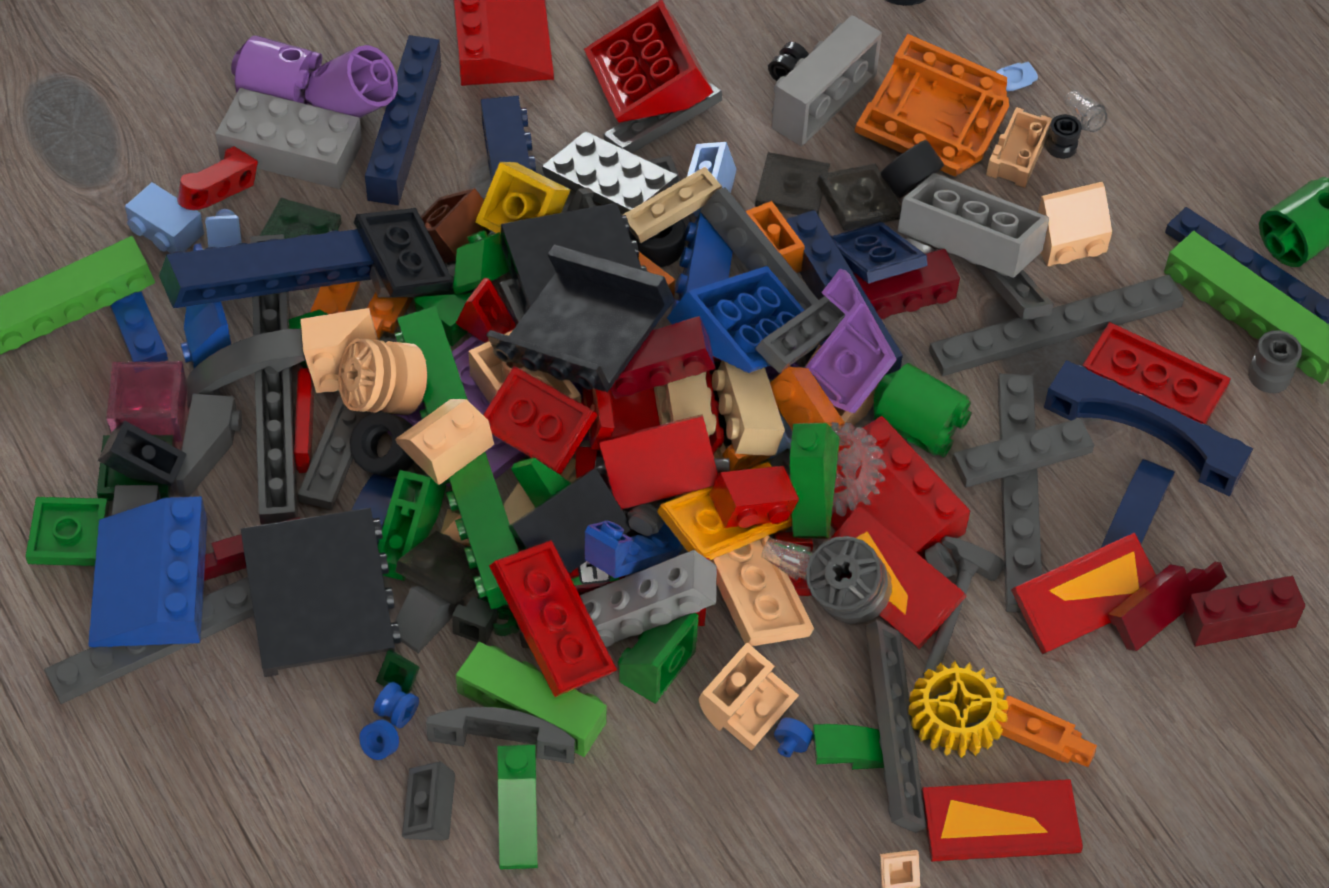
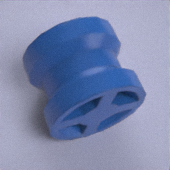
(396, 705)

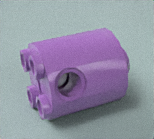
(274, 68)
(354, 82)

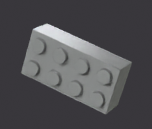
(826, 80)
(291, 137)
(973, 225)

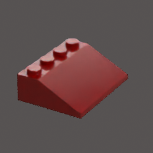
(502, 41)
(648, 66)
(912, 498)

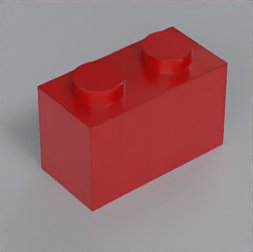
(754, 496)

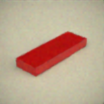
(304, 420)

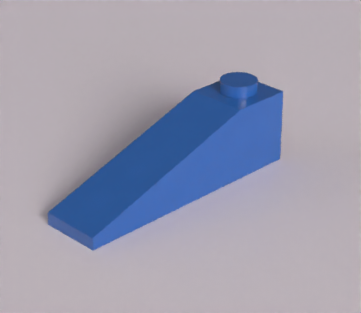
(204, 330)

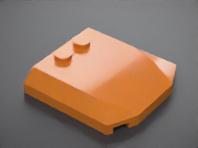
(937, 100)

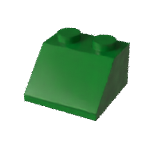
(658, 657)

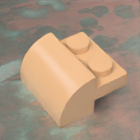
(746, 697)

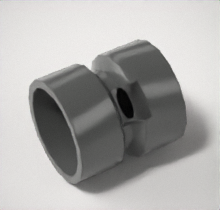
(1274, 361)

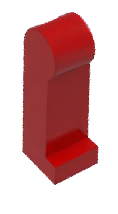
(217, 181)

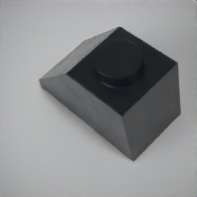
(141, 455)

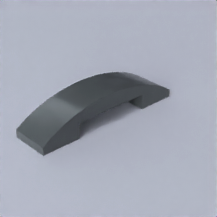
(274, 349)
(500, 723)

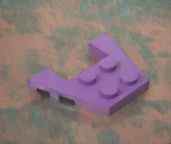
(854, 353)

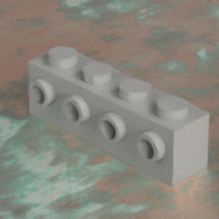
(652, 597)

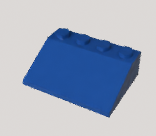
(740, 314)
(150, 575)

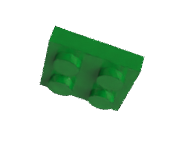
(65, 530)

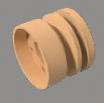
(382, 376)

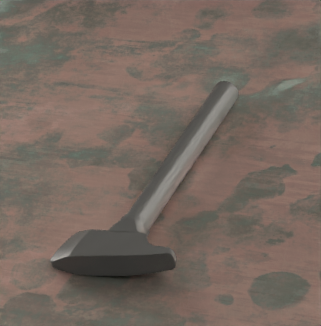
(971, 560)

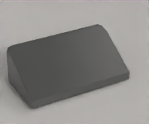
(429, 802)

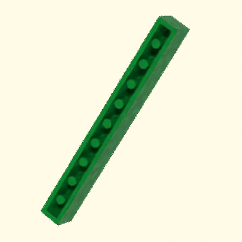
(473, 486)

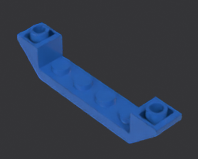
(623, 555)

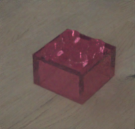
(148, 397)

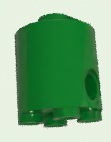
(1298, 224)
(921, 408)

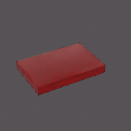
(538, 419)
(659, 462)

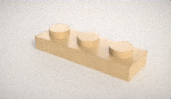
(672, 204)

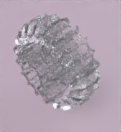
(850, 459)

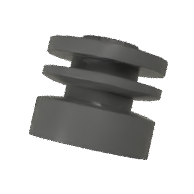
(850, 599)

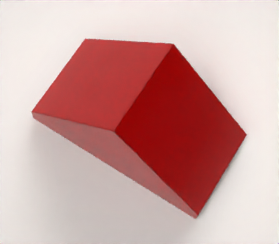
(485, 312)

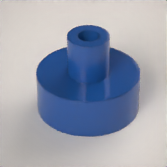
(792, 736)
(379, 739)

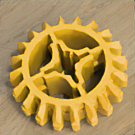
(941, 718)

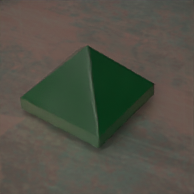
(398, 670)

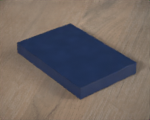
(878, 252)

